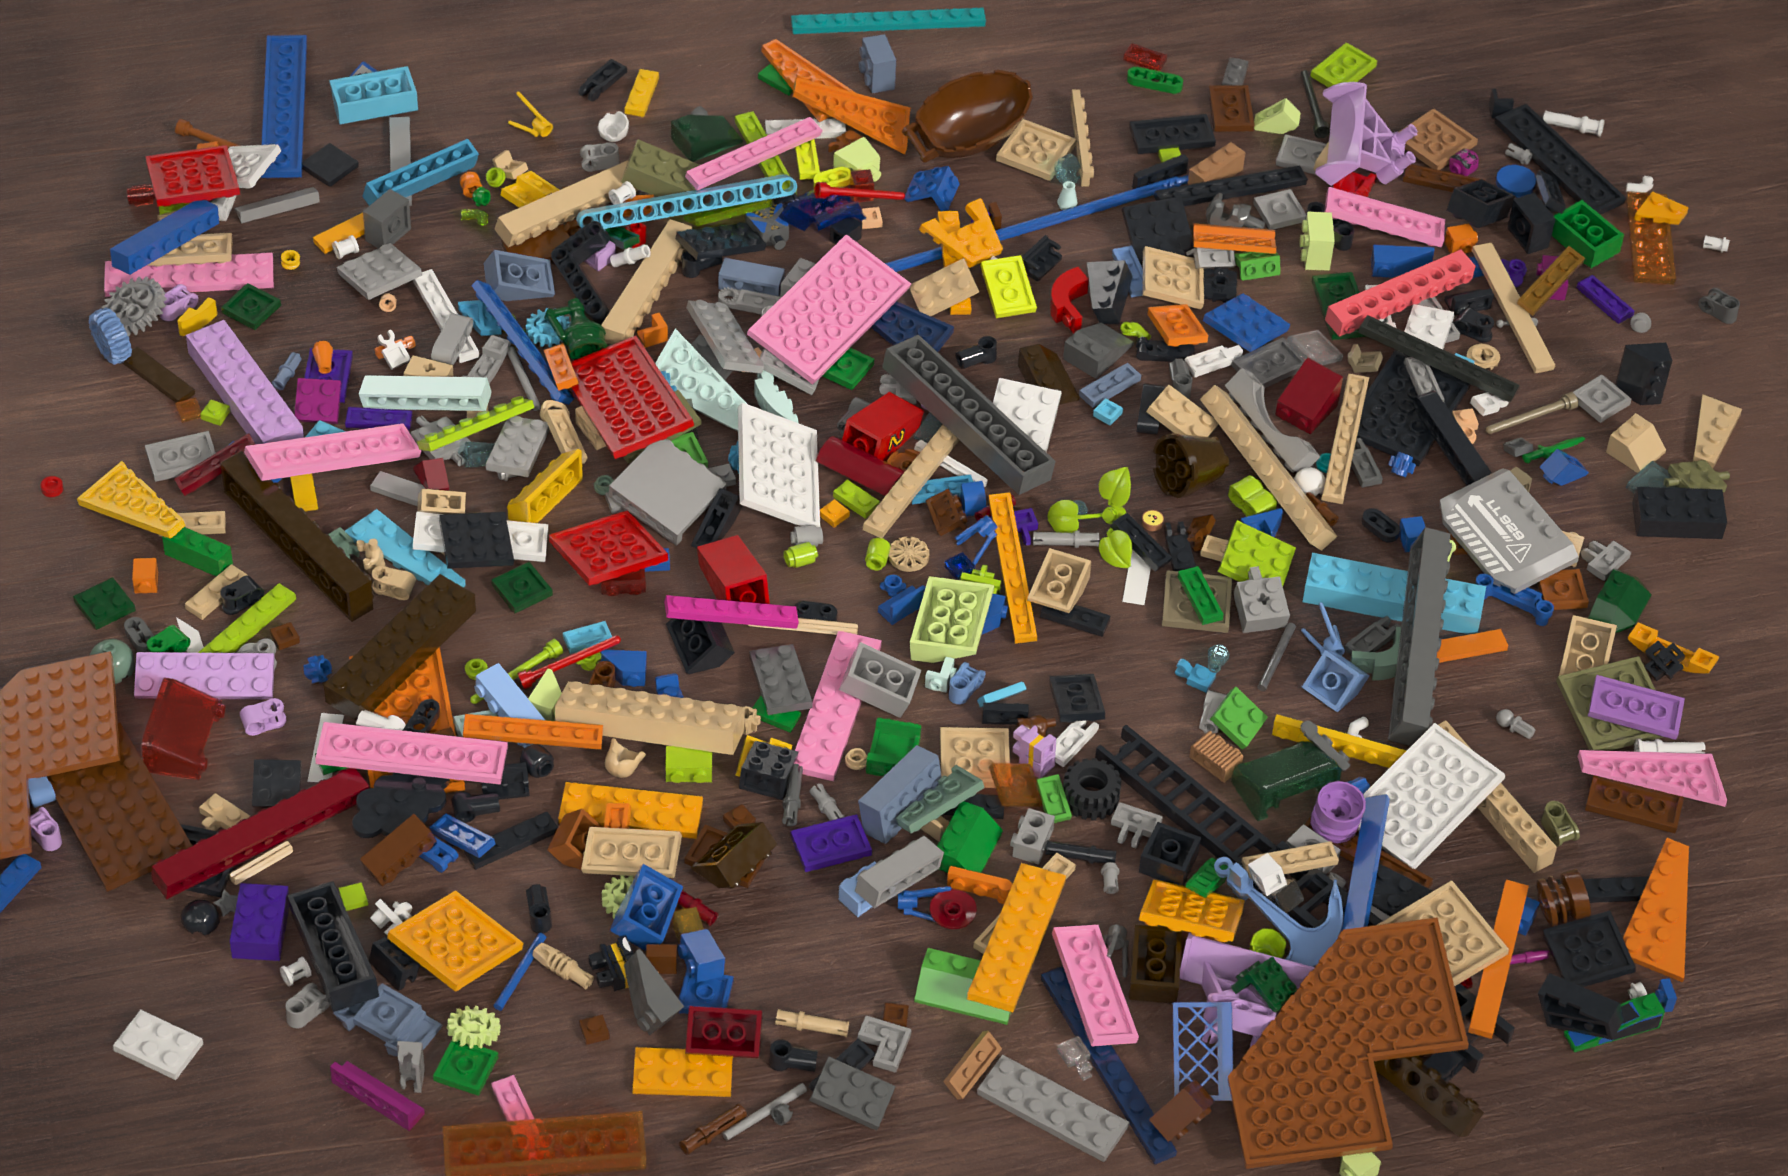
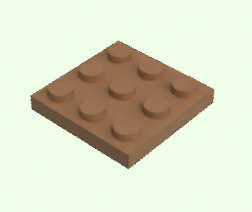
(1438, 139)

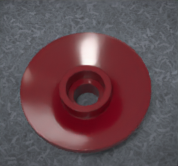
(953, 902)

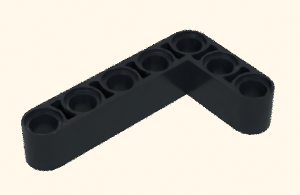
(568, 259)

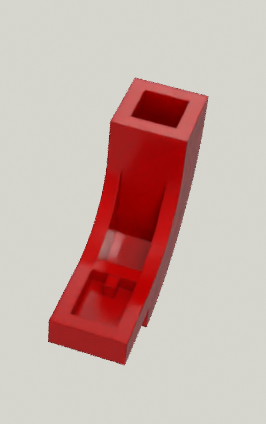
(1064, 290)

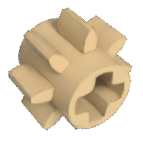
(751, 720)

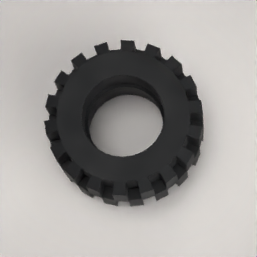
(1096, 775)

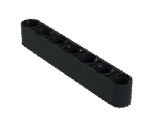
(1450, 437)

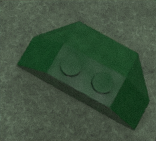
(1621, 601)

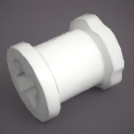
(622, 193)
(345, 247)
(295, 971)

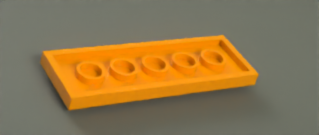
(648, 808)

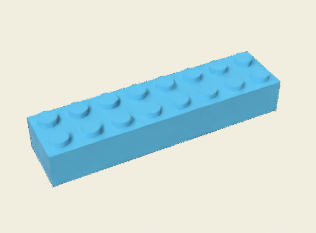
(1382, 590)

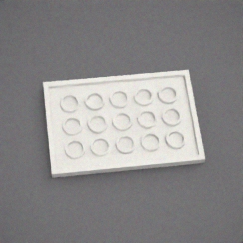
(778, 466)
(1431, 793)

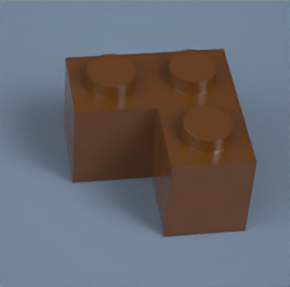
(1187, 1106)

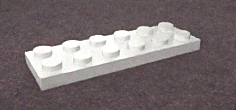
(526, 538)

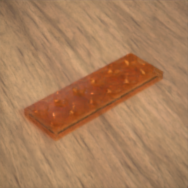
(1649, 245)

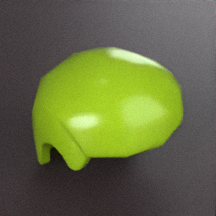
(1268, 942)

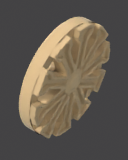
(909, 554)

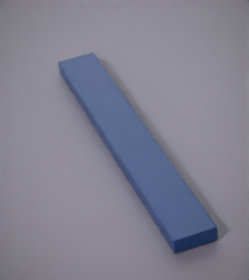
(1366, 862)

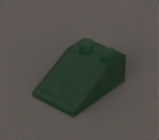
(703, 135)

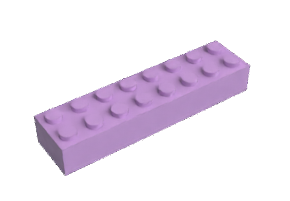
(242, 385)

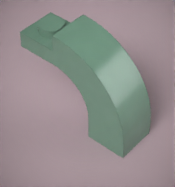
(1380, 664)

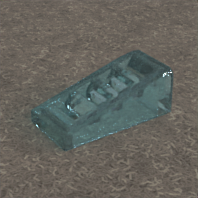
(477, 453)

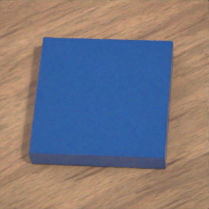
(705, 993)

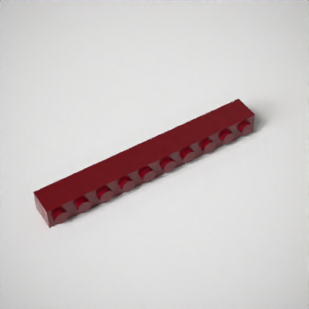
(258, 833)

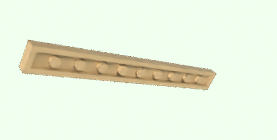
(910, 482)

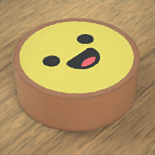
(1152, 520)

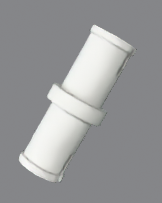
(630, 255)

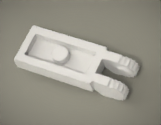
(1072, 740)

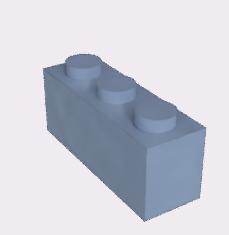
(751, 277)

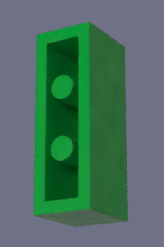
(198, 551)

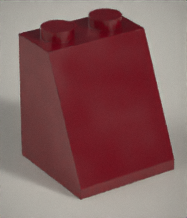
(1310, 396)

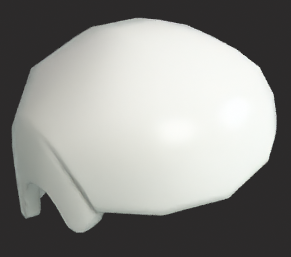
(613, 126)
(1310, 480)

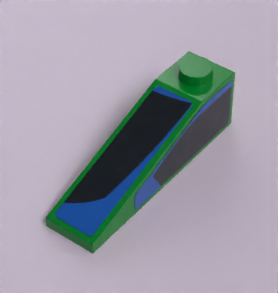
(1639, 1016)

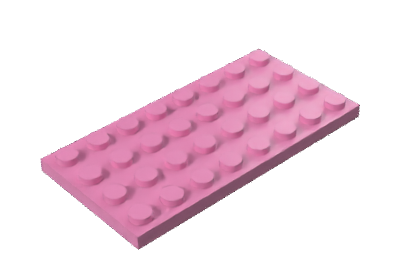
(829, 309)

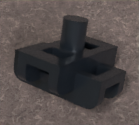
(1663, 658)

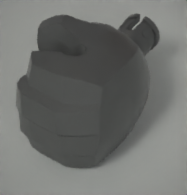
(1238, 216)

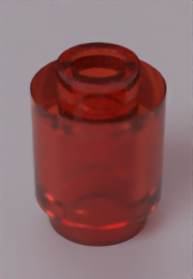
(141, 195)

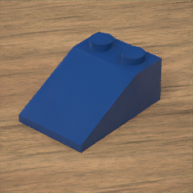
(647, 908)

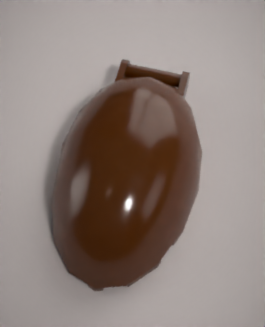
(970, 114)

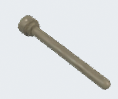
(1568, 401)

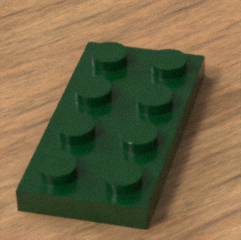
(1332, 289)

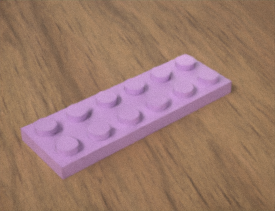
(213, 673)

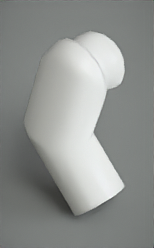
(1644, 186)
(1357, 725)

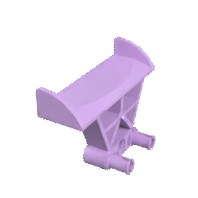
(1362, 138)
(1215, 968)

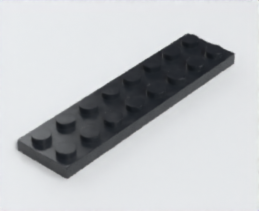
(1559, 159)

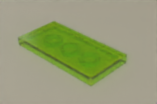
(714, 215)

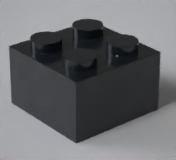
(1531, 223)
(1169, 854)

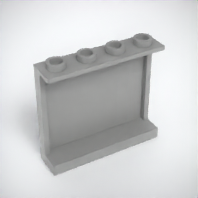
(666, 489)

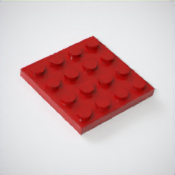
(192, 175)
(608, 548)

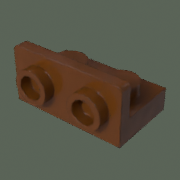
(947, 512)

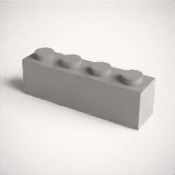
(898, 871)

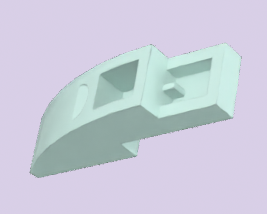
(771, 399)

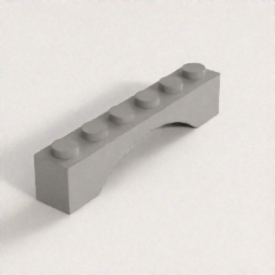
(1249, 393)

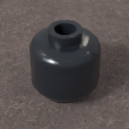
(538, 760)

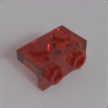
(631, 583)

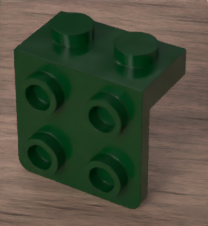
(1269, 982)

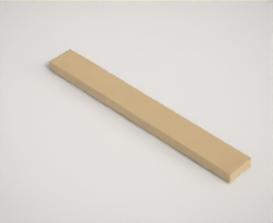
(1517, 317)
(1345, 439)

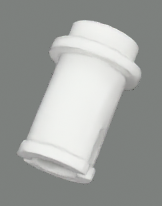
(1716, 243)

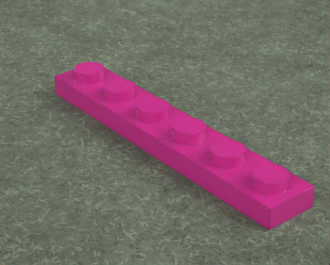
(731, 612)

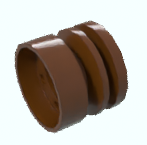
(1567, 896)

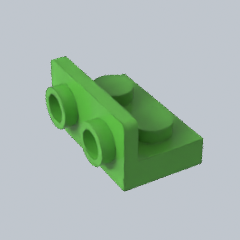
(1257, 264)

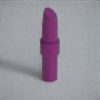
(1529, 957)

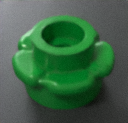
(481, 196)

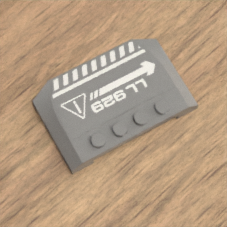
(1506, 531)

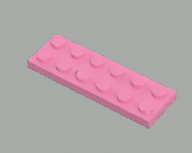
(1385, 217)
(1094, 985)

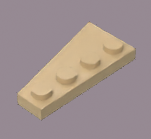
(1714, 428)

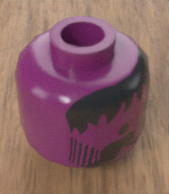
(1463, 162)

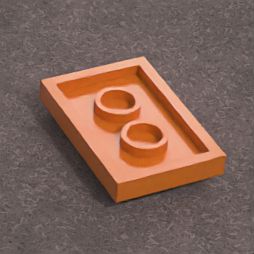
(1177, 325)

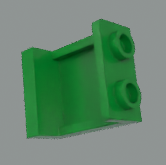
(891, 744)

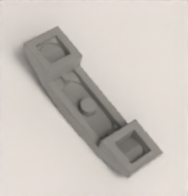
(492, 358)

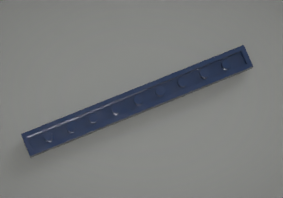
(1111, 1071)

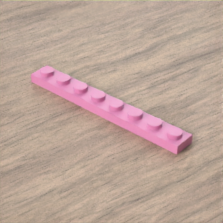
(753, 153)

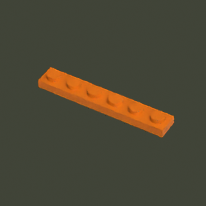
(533, 731)

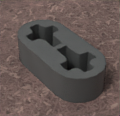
(136, 637)

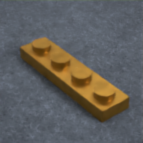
(1550, 280)

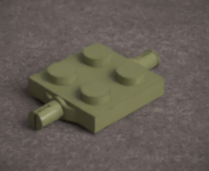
(1696, 475)

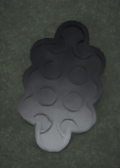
(395, 800)

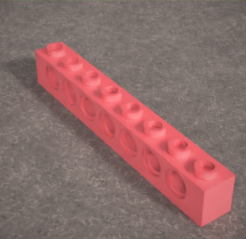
(1400, 292)

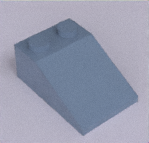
(518, 276)

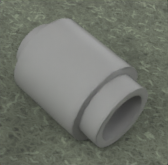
(807, 534)

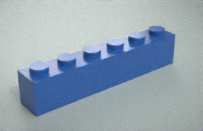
(164, 236)

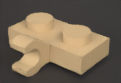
(220, 813)

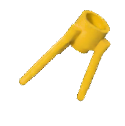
(540, 124)

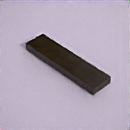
(159, 376)

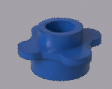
(892, 585)

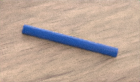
(518, 974)

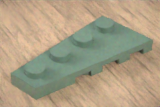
(947, 795)

